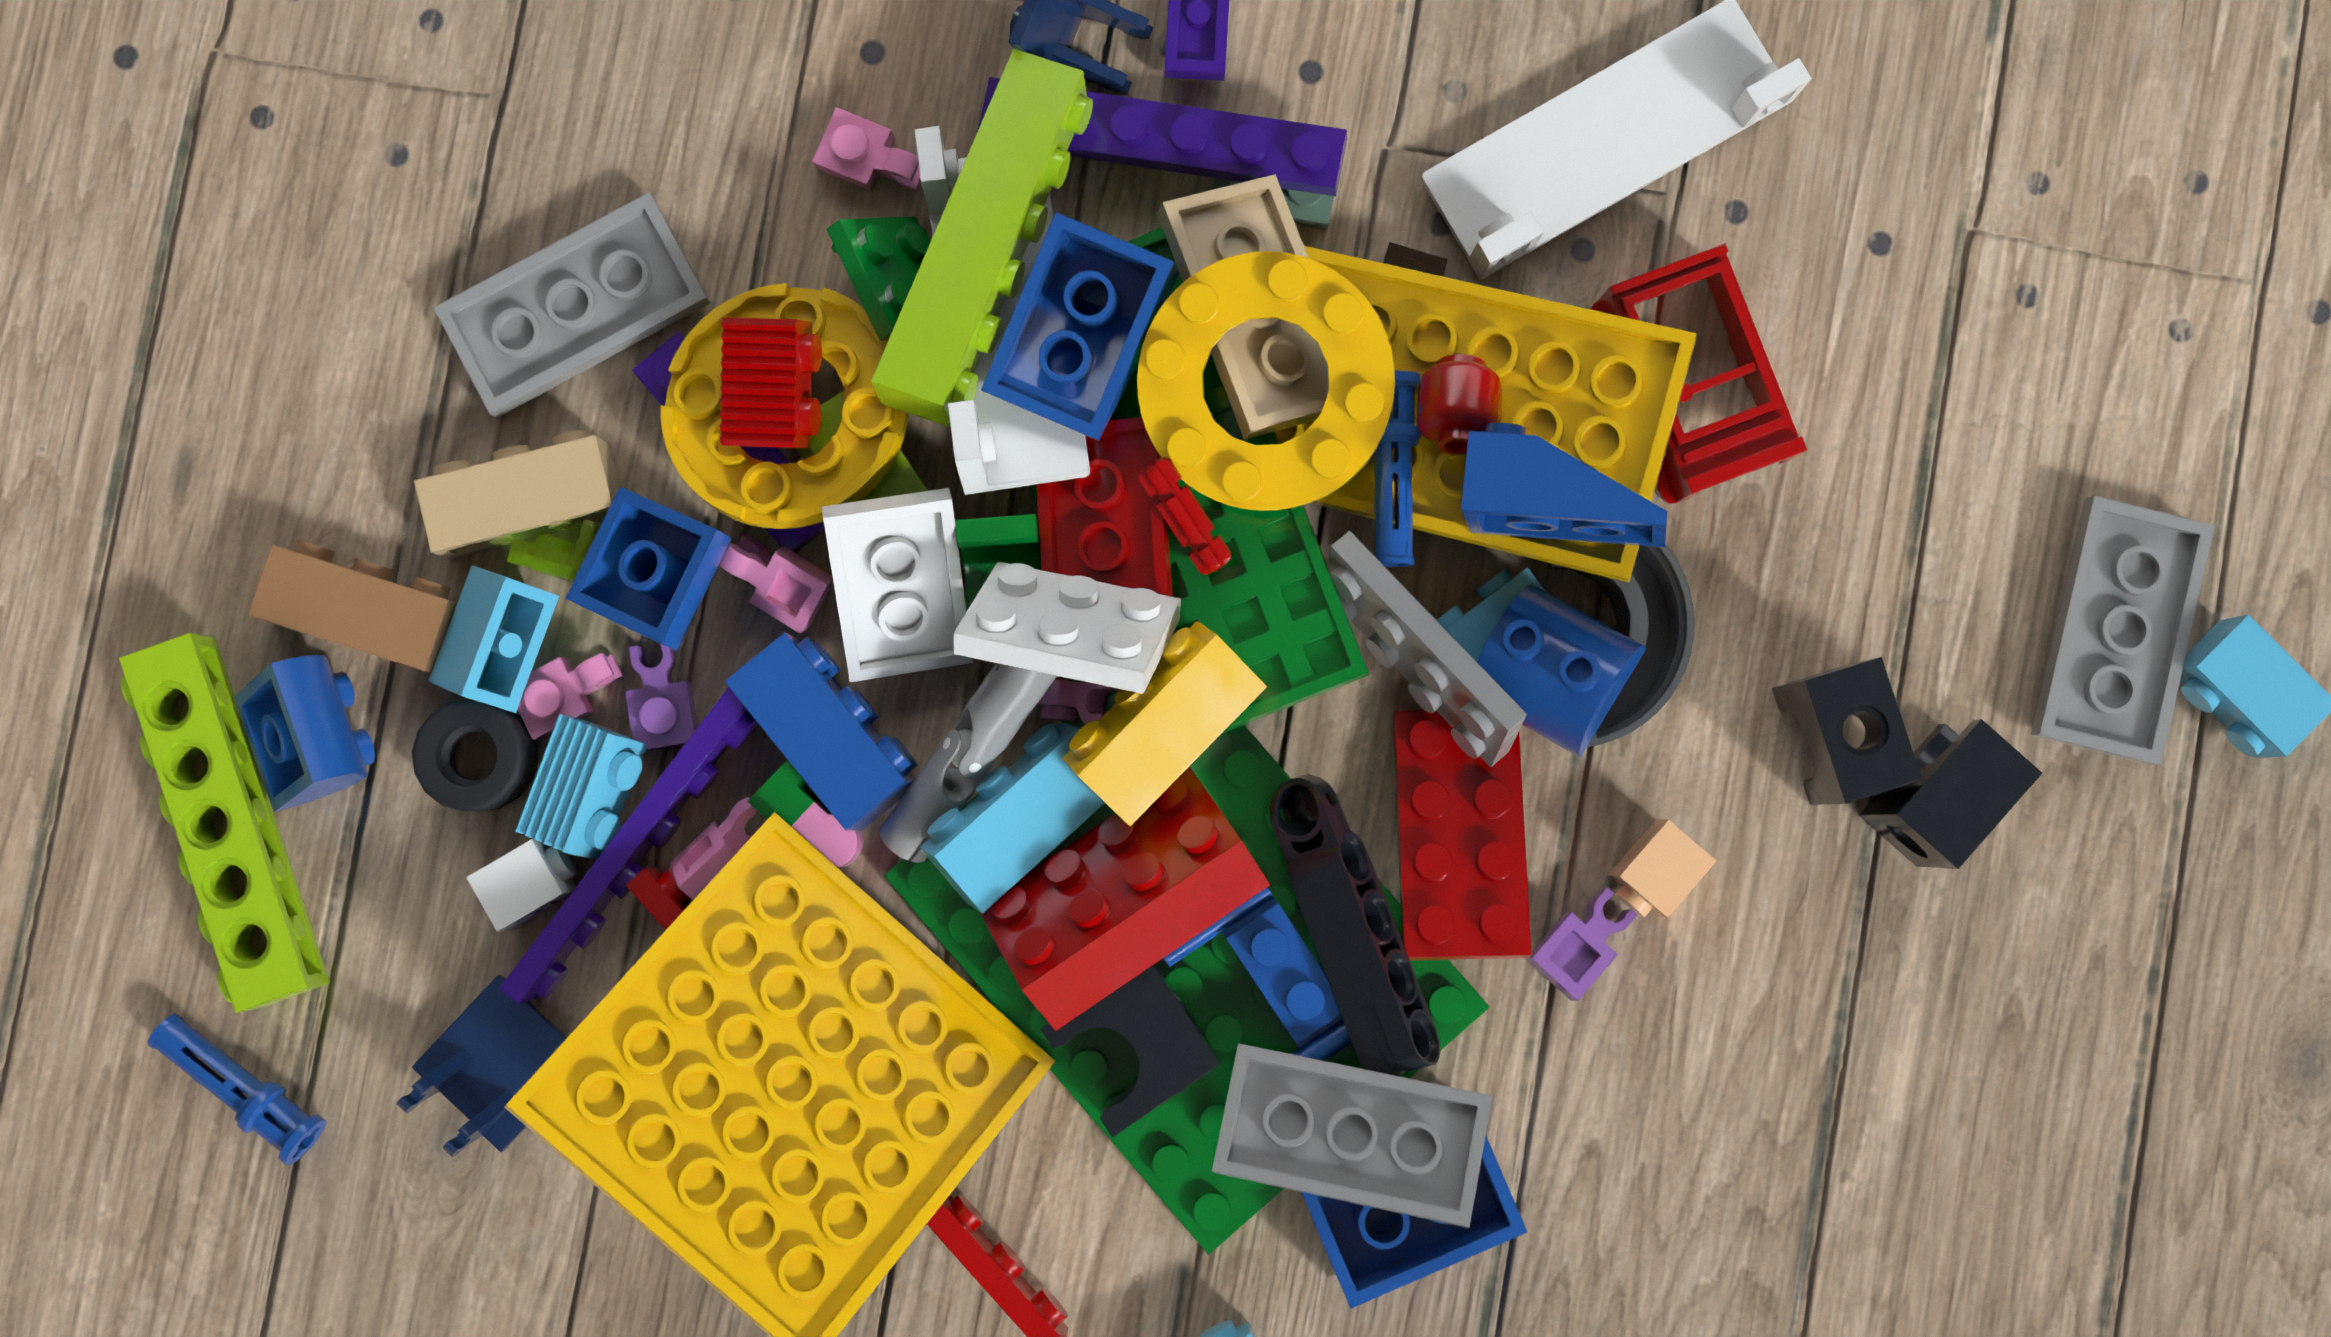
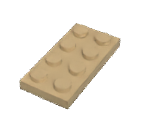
(1266, 365)

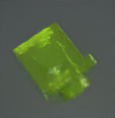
(553, 555)

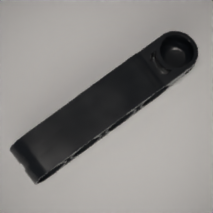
(1353, 930)

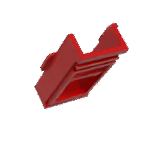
(1737, 442)

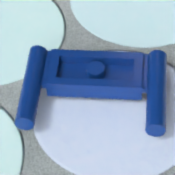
(1283, 973)

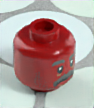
(1457, 398)

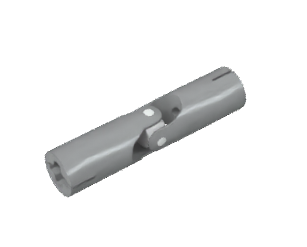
(972, 746)

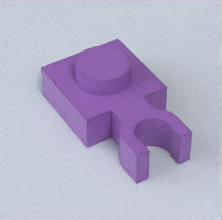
(661, 711)
(1575, 950)

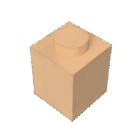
(1660, 870)

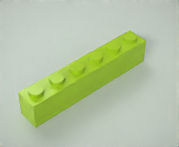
(983, 238)

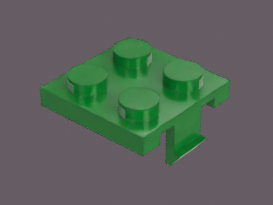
(881, 263)

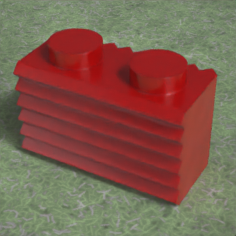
(769, 382)

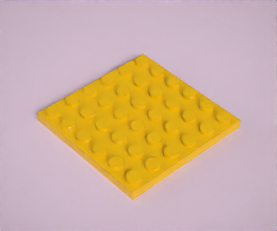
(783, 1087)

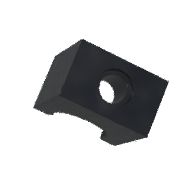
(1823, 705)
(1961, 798)
(1164, 1037)

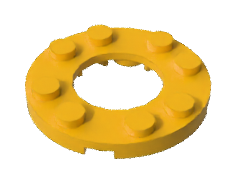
(1266, 288)
(766, 491)

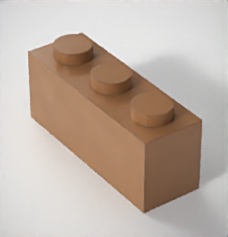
(353, 605)

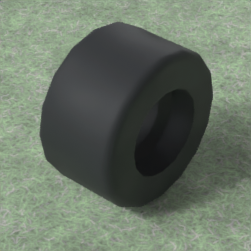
(435, 756)

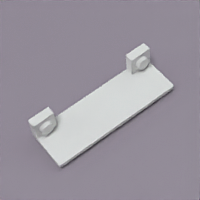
(1609, 137)
(992, 439)

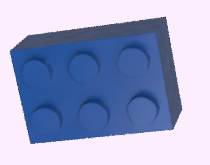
(824, 730)
(1386, 1249)

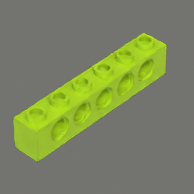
(252, 839)

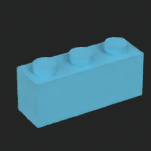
(1012, 821)

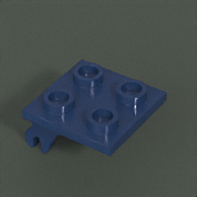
(1050, 27)
(484, 1064)

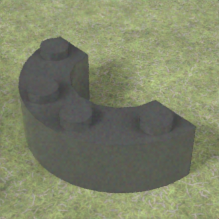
(1660, 615)

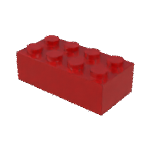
(1122, 900)

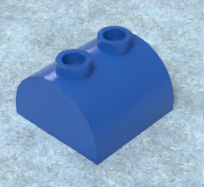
(648, 568)
(1558, 666)
(303, 731)

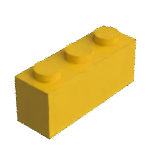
(1159, 734)

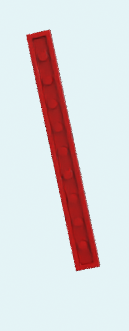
(956, 1220)

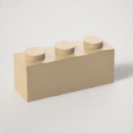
(517, 494)

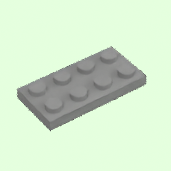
(571, 305)
(2122, 630)
(1433, 662)
(1353, 1135)

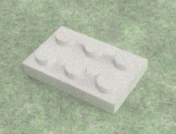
(896, 582)
(1068, 626)

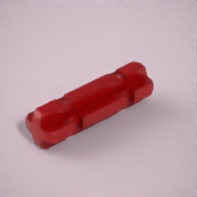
(1184, 515)

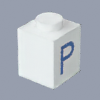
(523, 884)

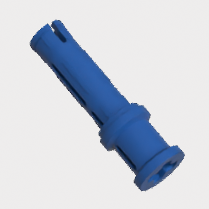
(1395, 545)
(253, 1113)

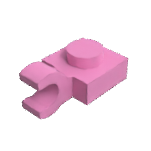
(861, 151)
(784, 583)
(562, 690)
(1068, 699)
(712, 850)

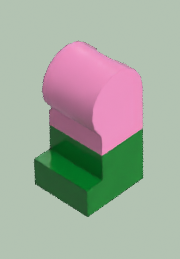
(791, 800)

